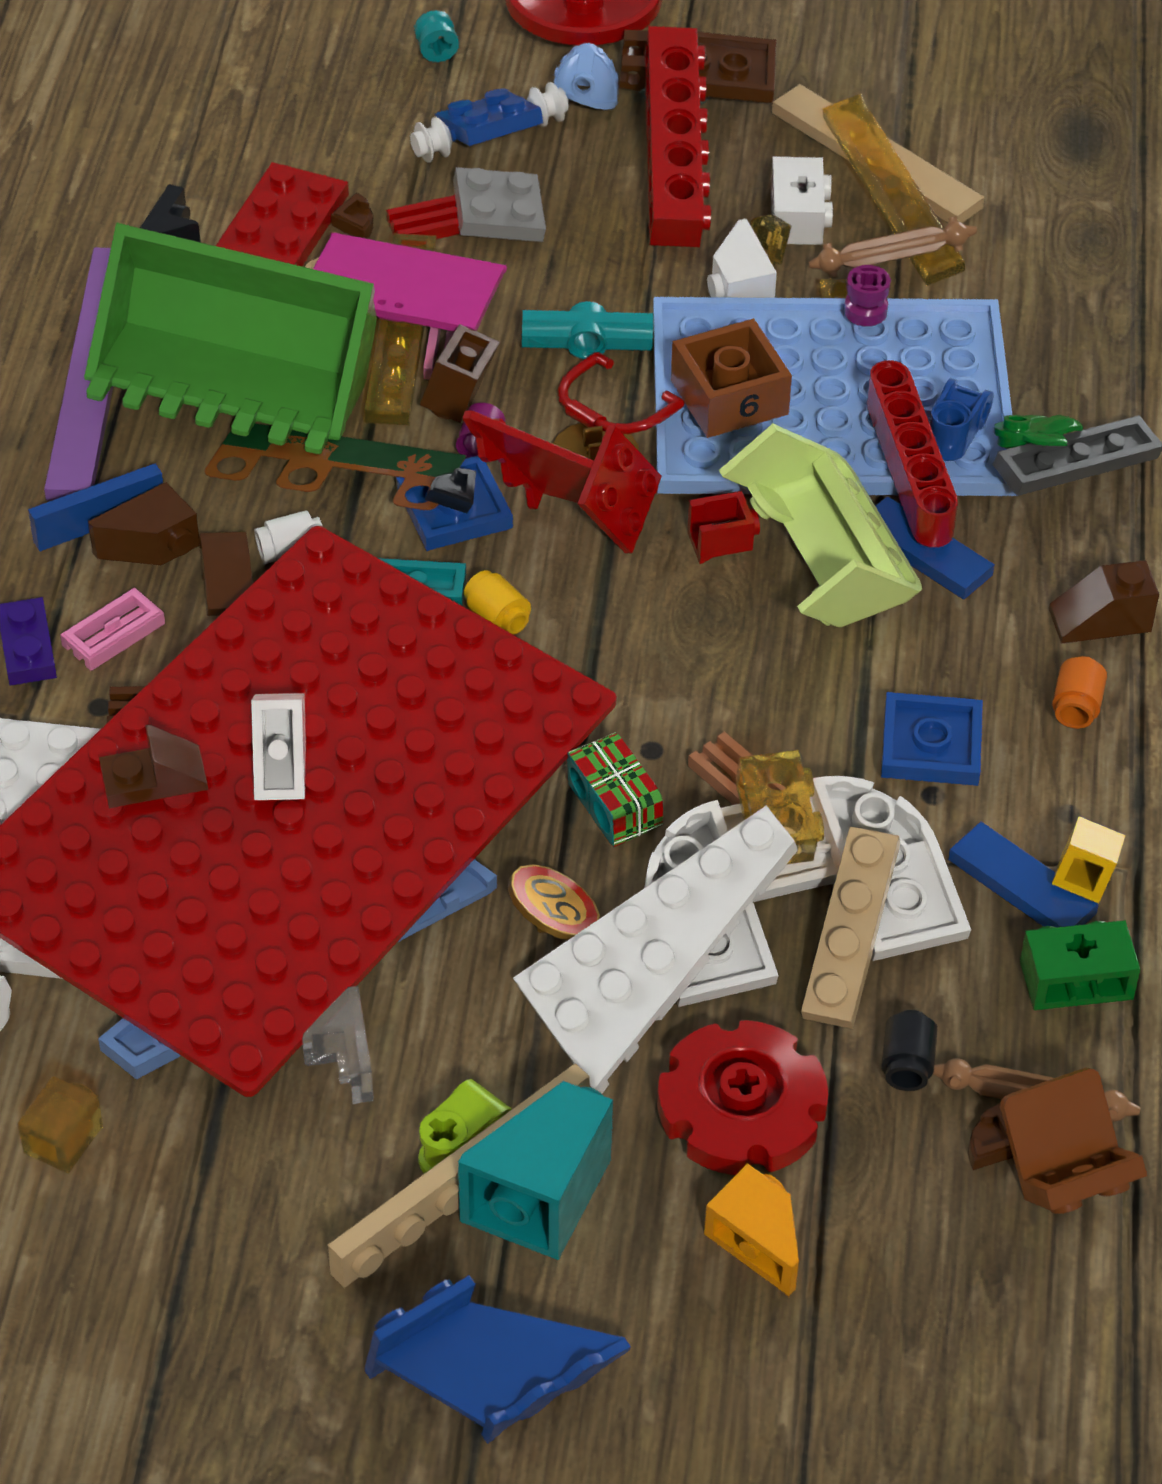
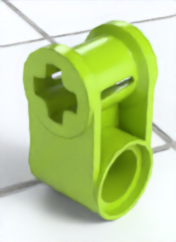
(457, 1121)

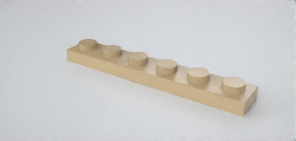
(414, 1208)

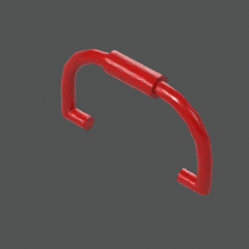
(593, 419)

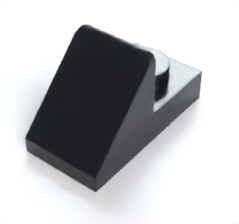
(172, 215)

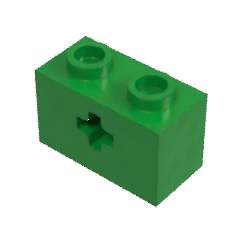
(1079, 965)

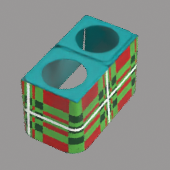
(615, 789)

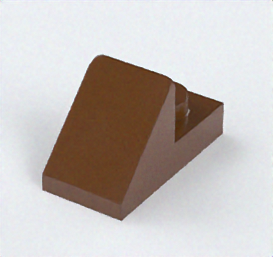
(161, 771)

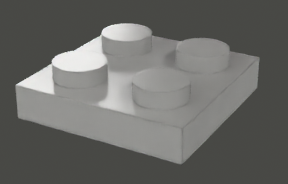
(499, 204)

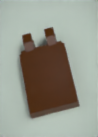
(733, 65)

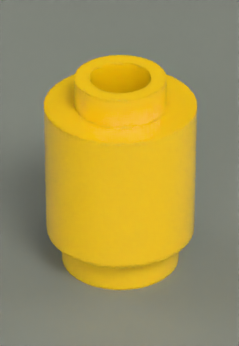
(497, 601)

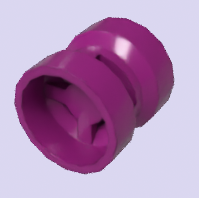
(867, 295)

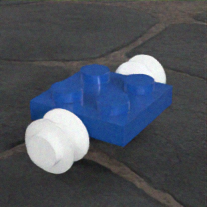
(487, 119)

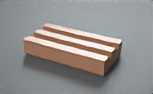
(726, 755)

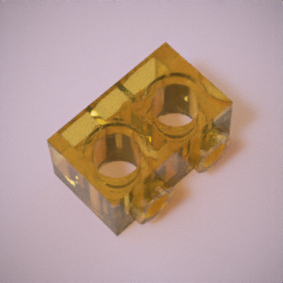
(790, 805)

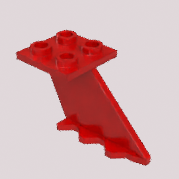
(610, 489)

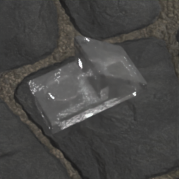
(341, 1038)

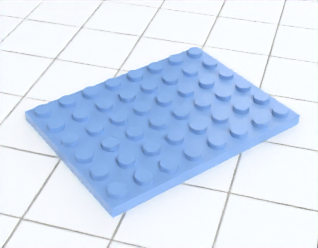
(831, 382)

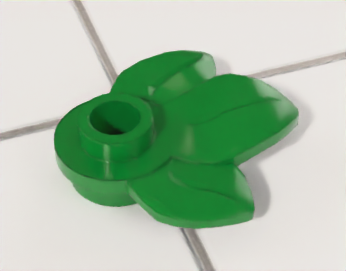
(1035, 429)

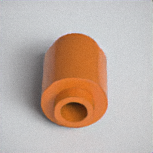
(1079, 692)

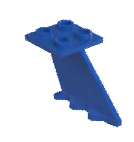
(486, 1358)

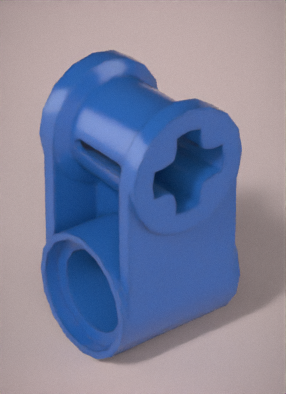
(958, 418)

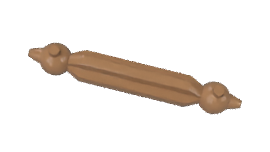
(893, 247)
(1001, 1081)

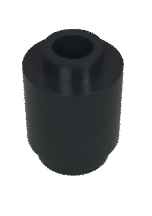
(909, 1050)

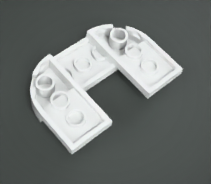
(919, 906)

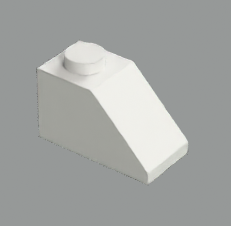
(742, 266)
(279, 746)

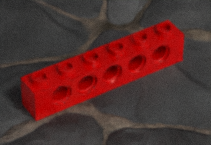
(674, 137)

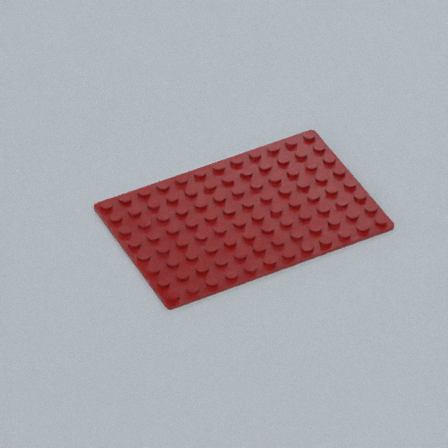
(248, 916)

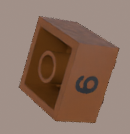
(730, 378)

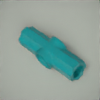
(587, 330)

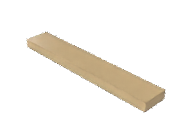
(943, 193)

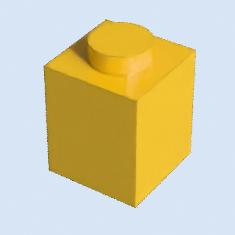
(1088, 860)

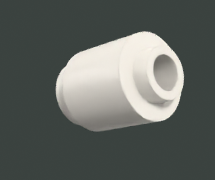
(282, 533)

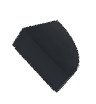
(453, 490)

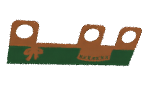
(414, 464)

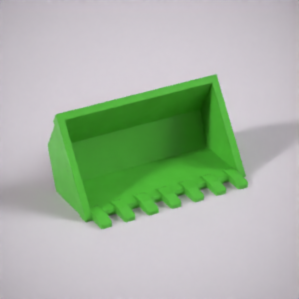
(231, 336)

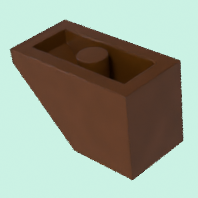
(459, 373)
(146, 529)
(1107, 604)

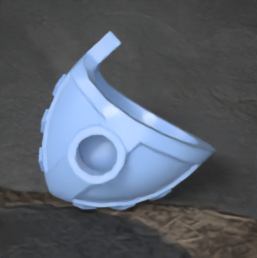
(588, 67)

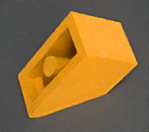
(756, 1226)

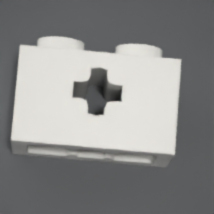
(800, 197)

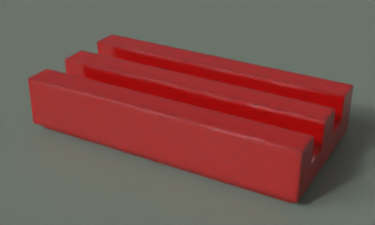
(429, 218)

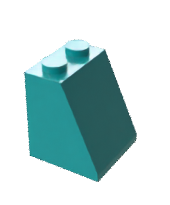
(539, 1169)

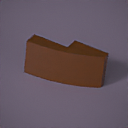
(224, 569)

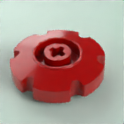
(742, 1097)

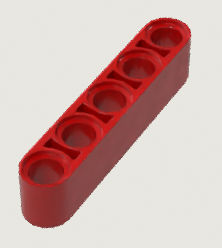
(912, 454)

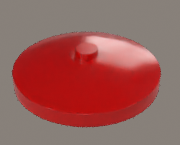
(583, 20)

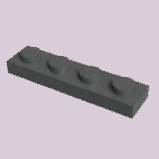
(1086, 455)

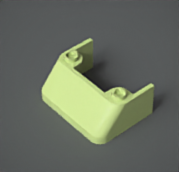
(830, 523)

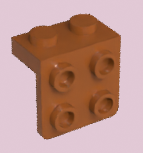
(1067, 1142)

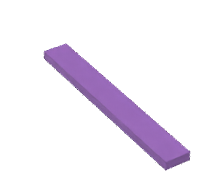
(81, 419)

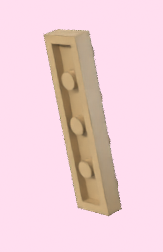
(850, 927)

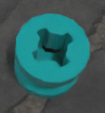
(429, 29)

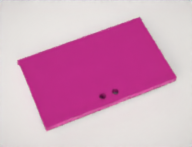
(415, 282)

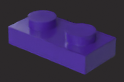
(26, 641)

